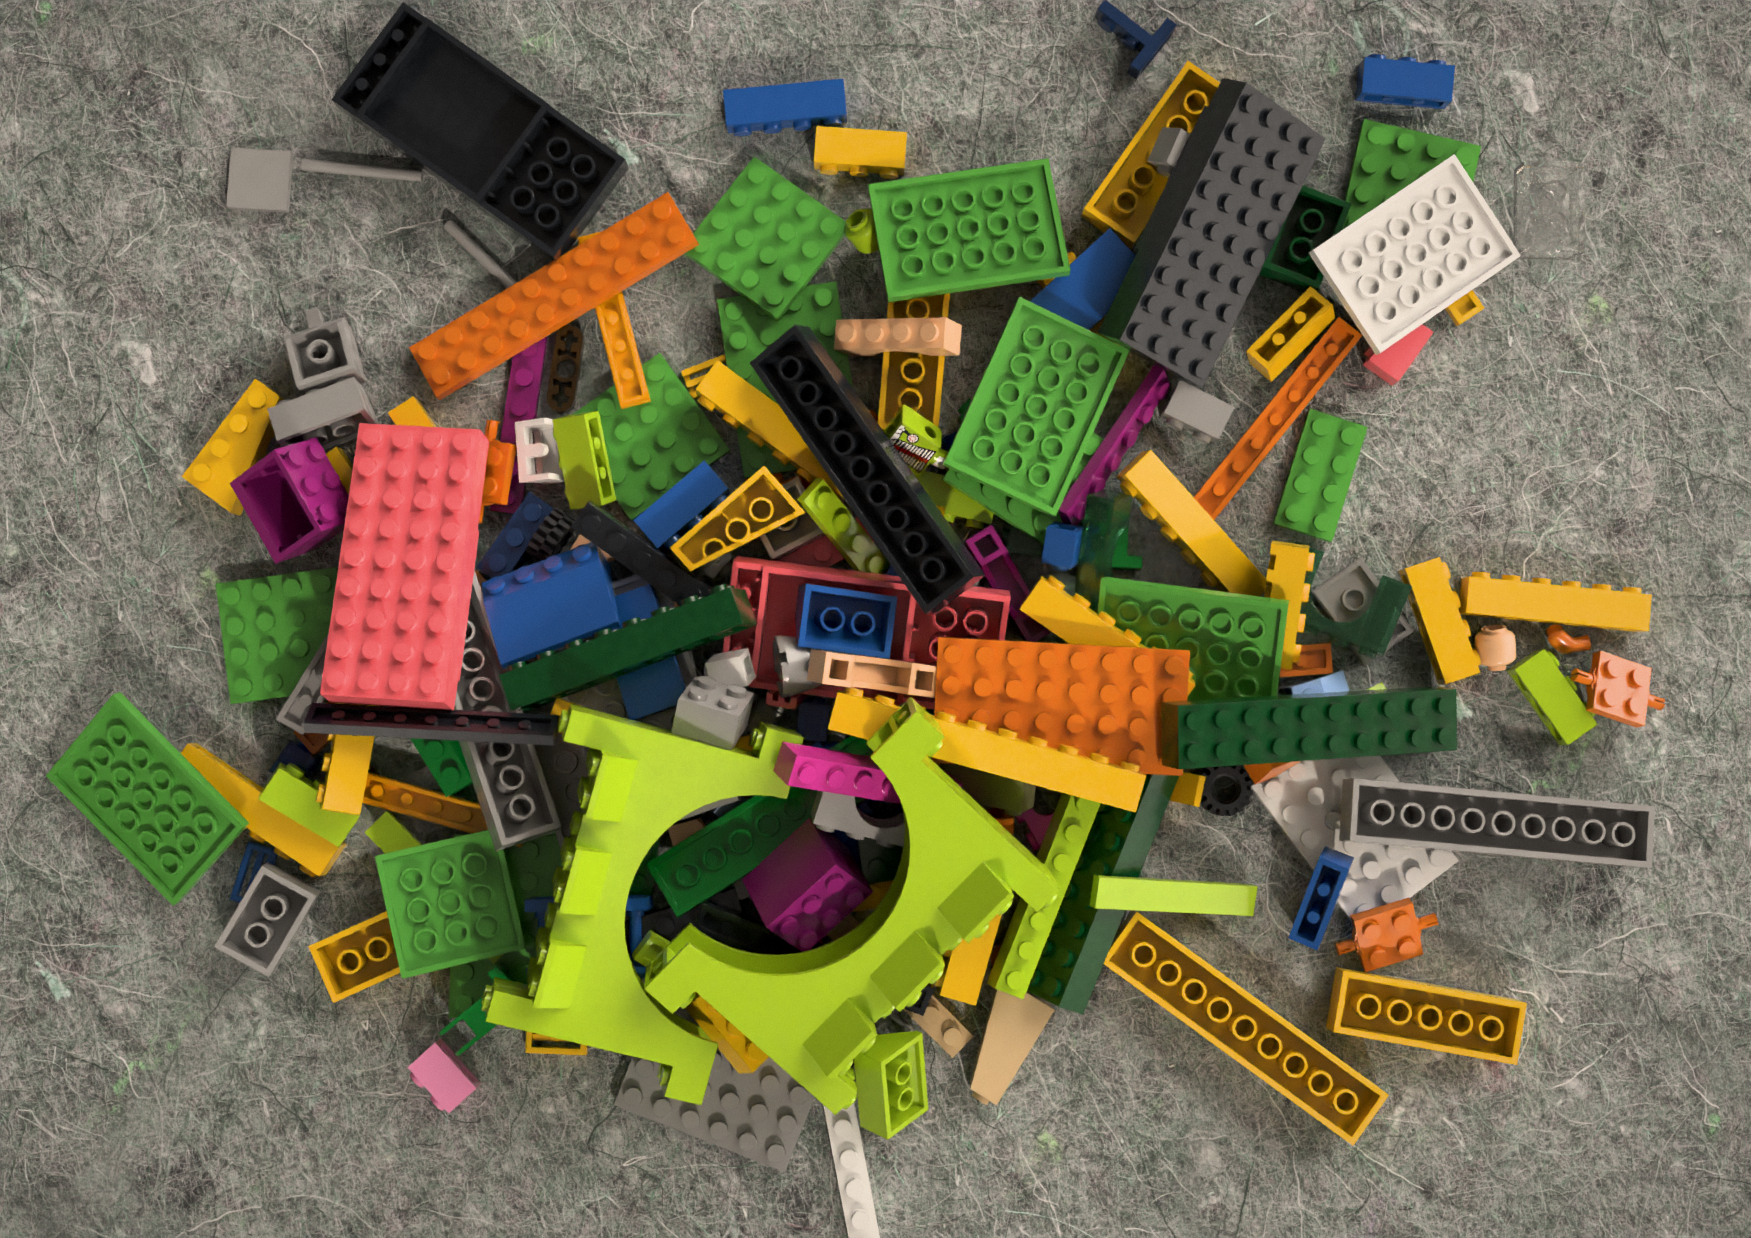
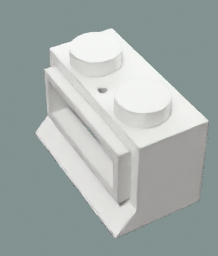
(543, 449)

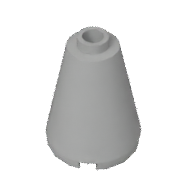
(792, 666)

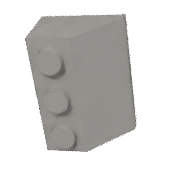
(323, 414)

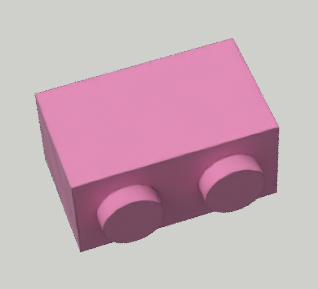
(443, 1076)

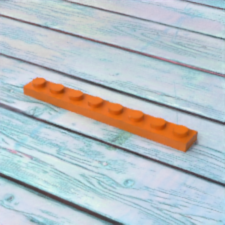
(1277, 417)

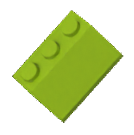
(891, 1083)

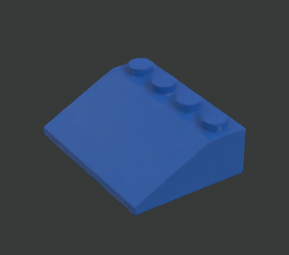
(550, 603)

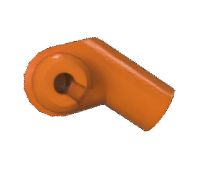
(1564, 642)

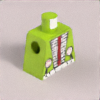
(916, 440)

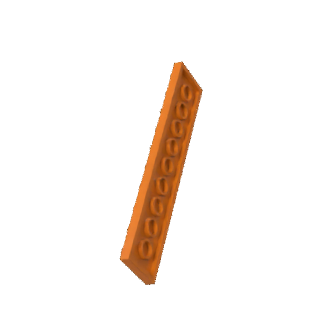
(553, 296)

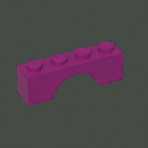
(1002, 574)

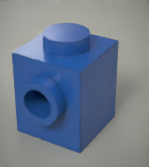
(1062, 546)

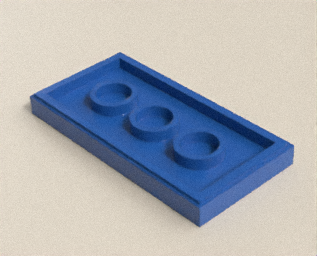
(1092, 283)
(656, 685)

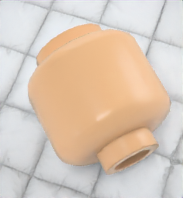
(1495, 647)

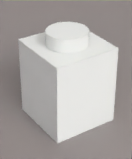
(731, 668)

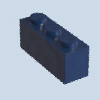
(509, 548)

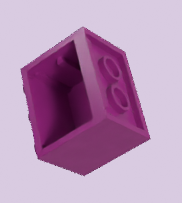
(293, 499)
(806, 886)

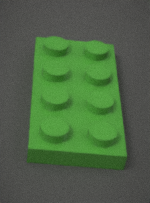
(1319, 475)

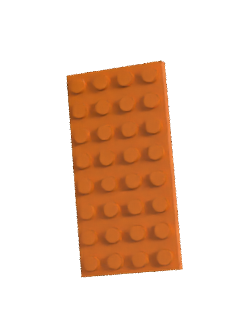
(1065, 693)

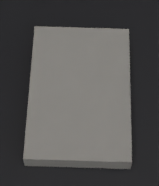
(1349, 597)

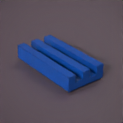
(251, 846)

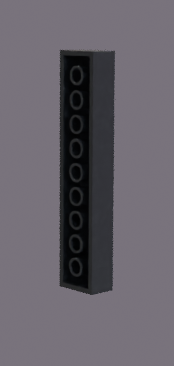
(867, 469)

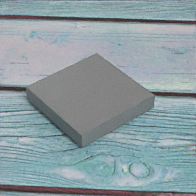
(259, 180)

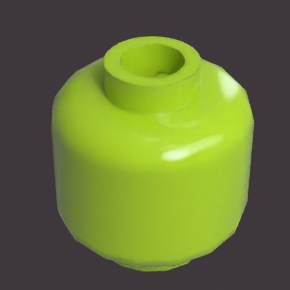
(861, 231)

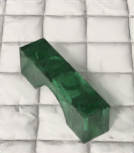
(1104, 521)

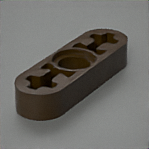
(576, 348)

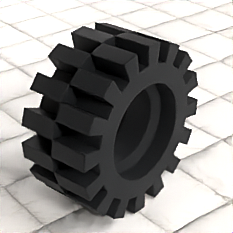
(551, 535)
(1241, 794)

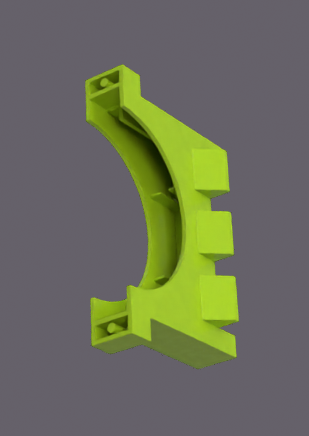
(582, 974)
(823, 1003)

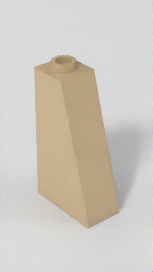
(1005, 1042)

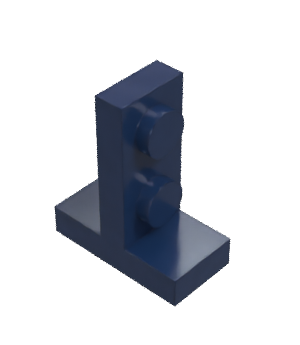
(1134, 36)

